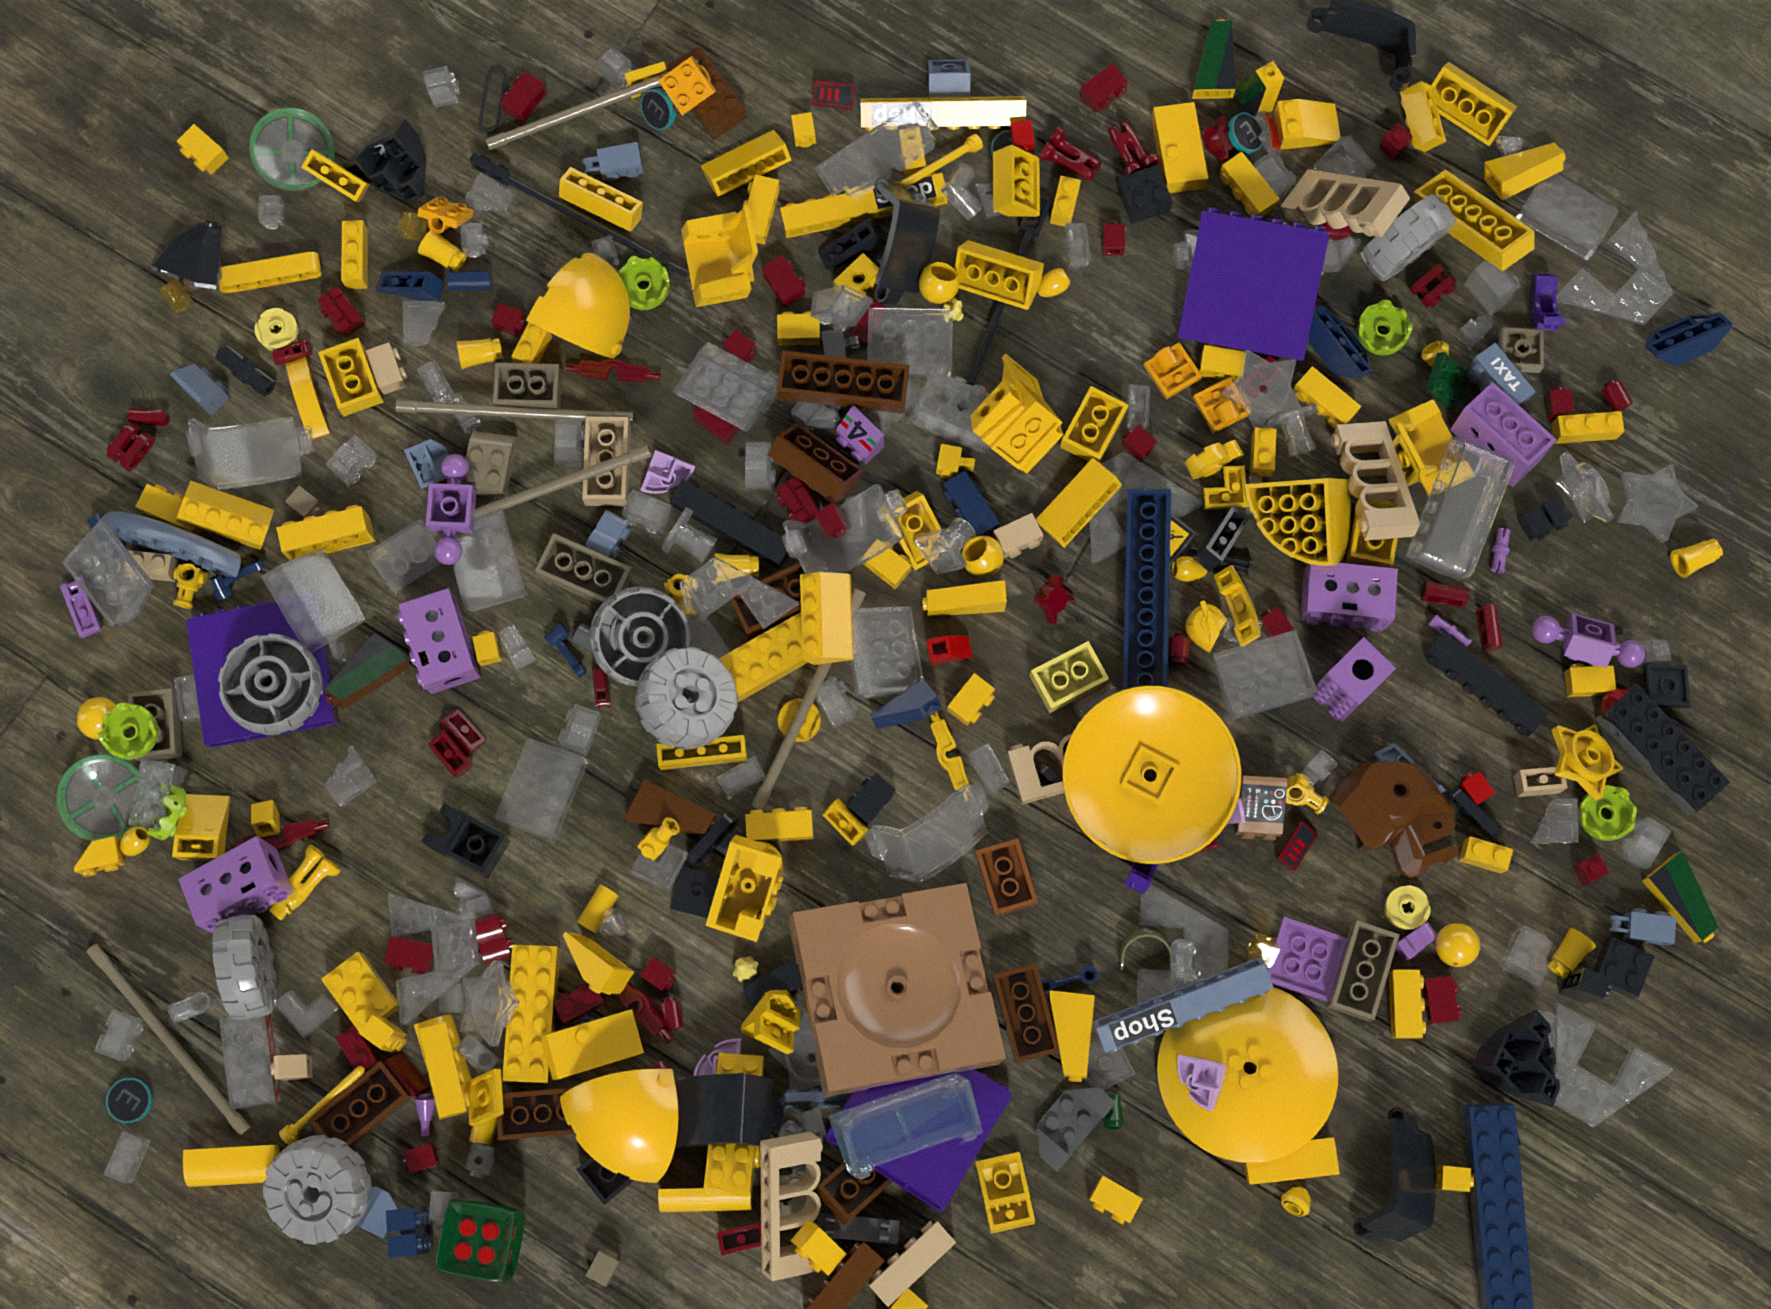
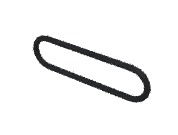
(484, 98)

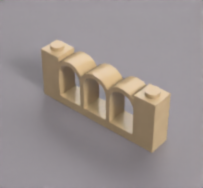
(1305, 204)
(1376, 522)
(1025, 773)
(782, 1153)

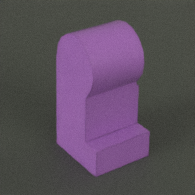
(1415, 941)

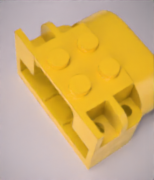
(746, 888)

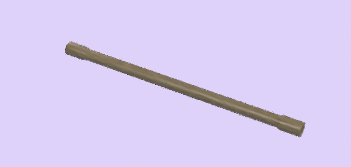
(505, 137)
(414, 406)
(631, 457)
(765, 790)
(233, 1117)

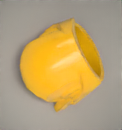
(1204, 625)

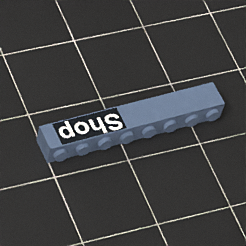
(1182, 1005)

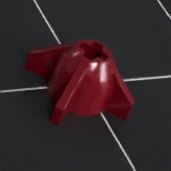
(1217, 139)
(1052, 598)

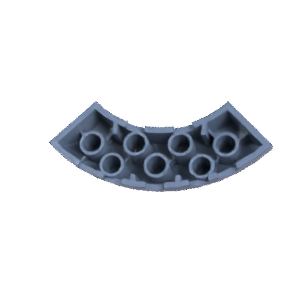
(174, 541)

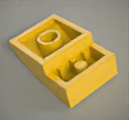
(1005, 1192)

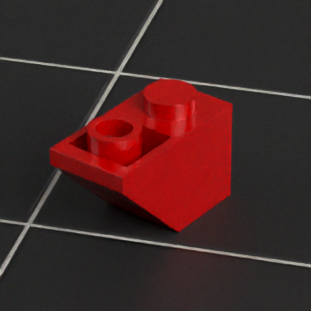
(948, 649)

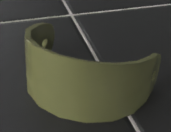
(1138, 933)

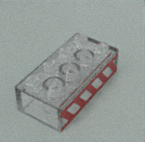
(247, 1060)

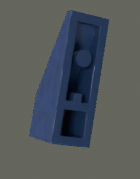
(412, 285)
(909, 706)

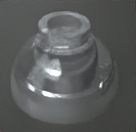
(1509, 145)
(613, 923)

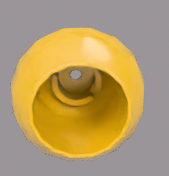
(939, 283)
(983, 556)
(91, 715)
(1457, 945)

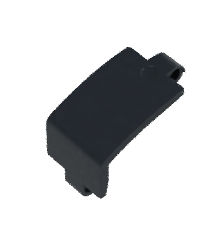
(1374, 27)
(909, 241)
(726, 1110)
(1412, 1185)

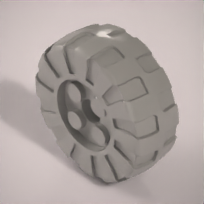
(1408, 237)
(622, 618)
(686, 698)
(286, 700)
(244, 967)
(317, 1189)

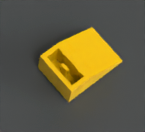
(202, 828)

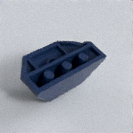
(1688, 337)
(1338, 345)

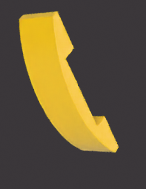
(306, 397)
(1240, 605)

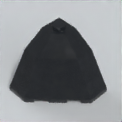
(392, 162)
(192, 255)
(1521, 1060)

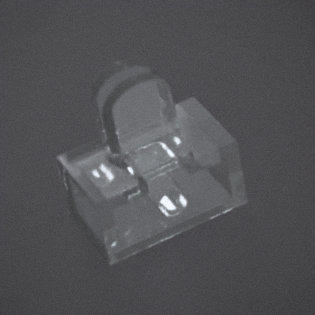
(351, 460)

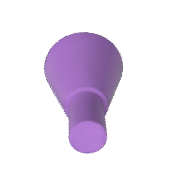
(425, 1106)

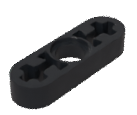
(1473, 813)
(712, 839)

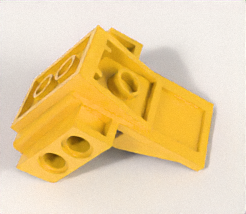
(720, 256)
(1017, 419)
(1421, 443)

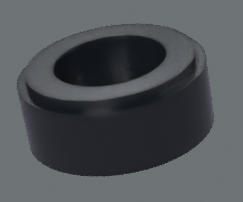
(1047, 774)

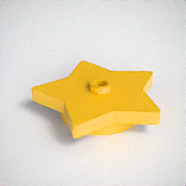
(1585, 758)

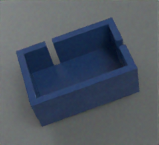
(413, 1229)

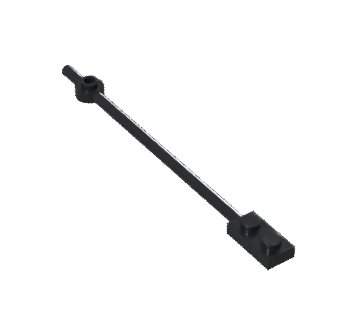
(501, 174)
(1030, 227)

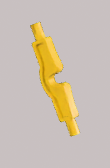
(944, 744)

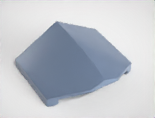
(426, 461)
(375, 1217)

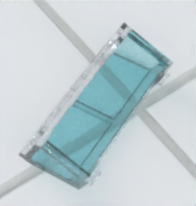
(906, 1123)

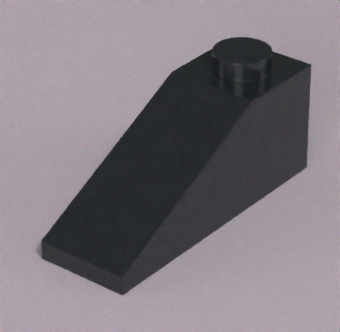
(861, 239)

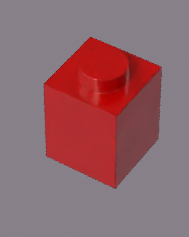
(1022, 135)
(1476, 787)

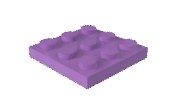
(1307, 959)

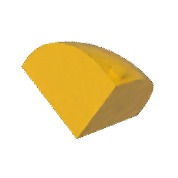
(585, 306)
(1304, 517)
(626, 1121)

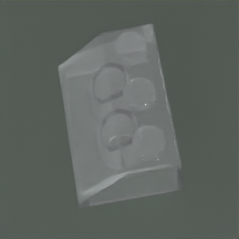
(405, 556)

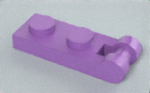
(81, 609)

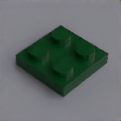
(1446, 381)

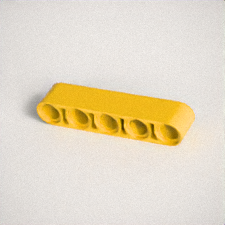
(270, 272)

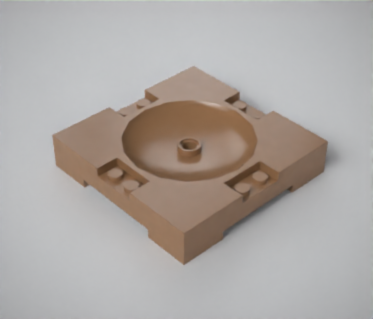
(880, 1037)

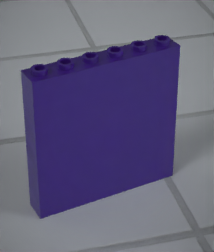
(1253, 284)
(213, 639)
(939, 1169)

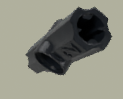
(245, 370)

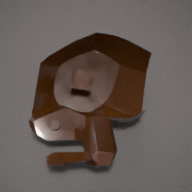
(1397, 807)

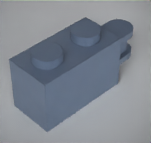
(615, 162)
(1646, 927)

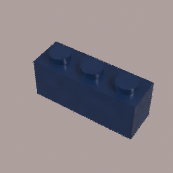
(970, 504)

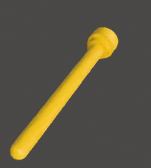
(971, 144)
(291, 1133)

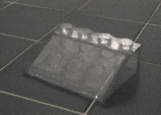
(1568, 215)
(911, 338)
(727, 387)
(488, 564)
(109, 575)
(313, 599)
(884, 652)
(1264, 675)
(541, 789)

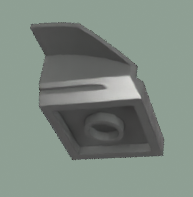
(1069, 1123)

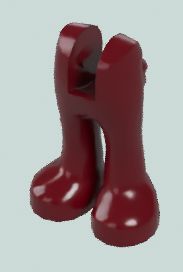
(1130, 138)
(1082, 157)

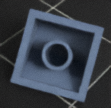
(949, 78)
(201, 387)

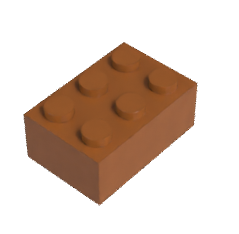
(1006, 877)

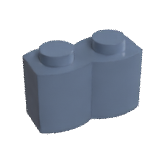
(608, 535)

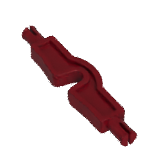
(602, 369)
(291, 833)
(646, 1014)

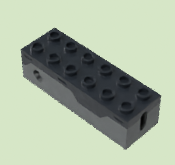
(1661, 748)

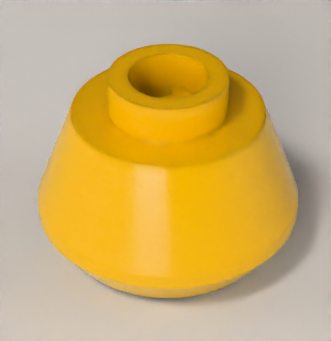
(1430, 351)
(1296, 1201)

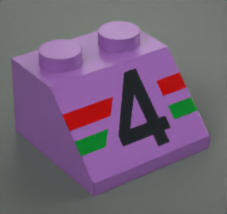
(860, 436)

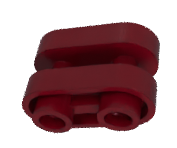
(1445, 286)
(130, 446)

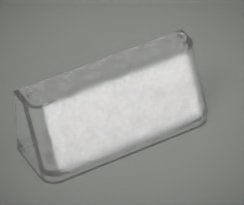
(1460, 509)

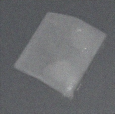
(1346, 158)
(839, 306)
(1528, 955)

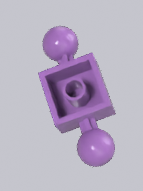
(451, 509)
(1588, 640)

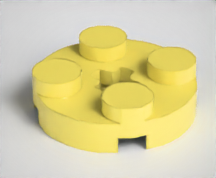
(286, 336)
(1408, 920)

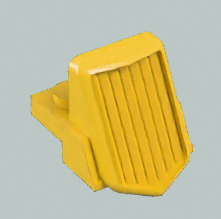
(774, 1021)

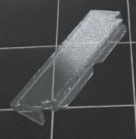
(869, 158)

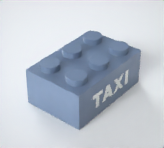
(1495, 367)

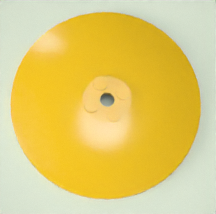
(1193, 767)
(1261, 1112)

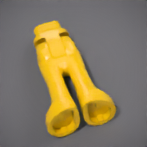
(302, 891)

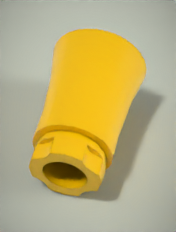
(442, 251)
(478, 352)
(1692, 558)
(745, 563)
(1570, 953)

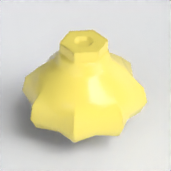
(957, 308)
(745, 968)

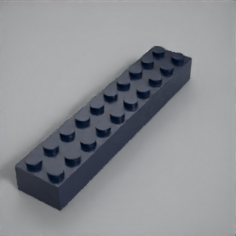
(1147, 588)
(1498, 1206)

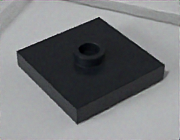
(1667, 685)
(694, 892)

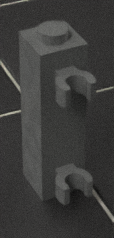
(835, 345)
(860, 1228)

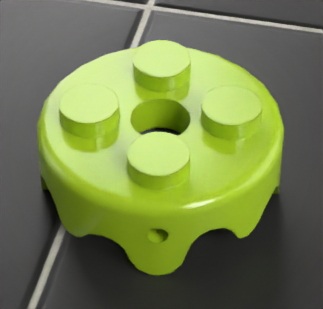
(645, 270)
(1383, 315)
(118, 721)
(175, 809)
(1622, 814)

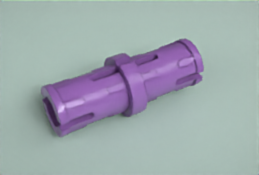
(1500, 550)
(1442, 626)

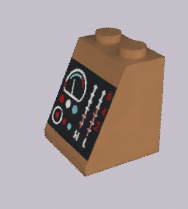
(1263, 807)

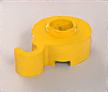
(1213, 459)

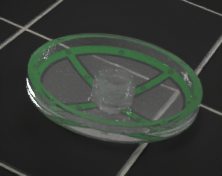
(282, 145)
(97, 796)

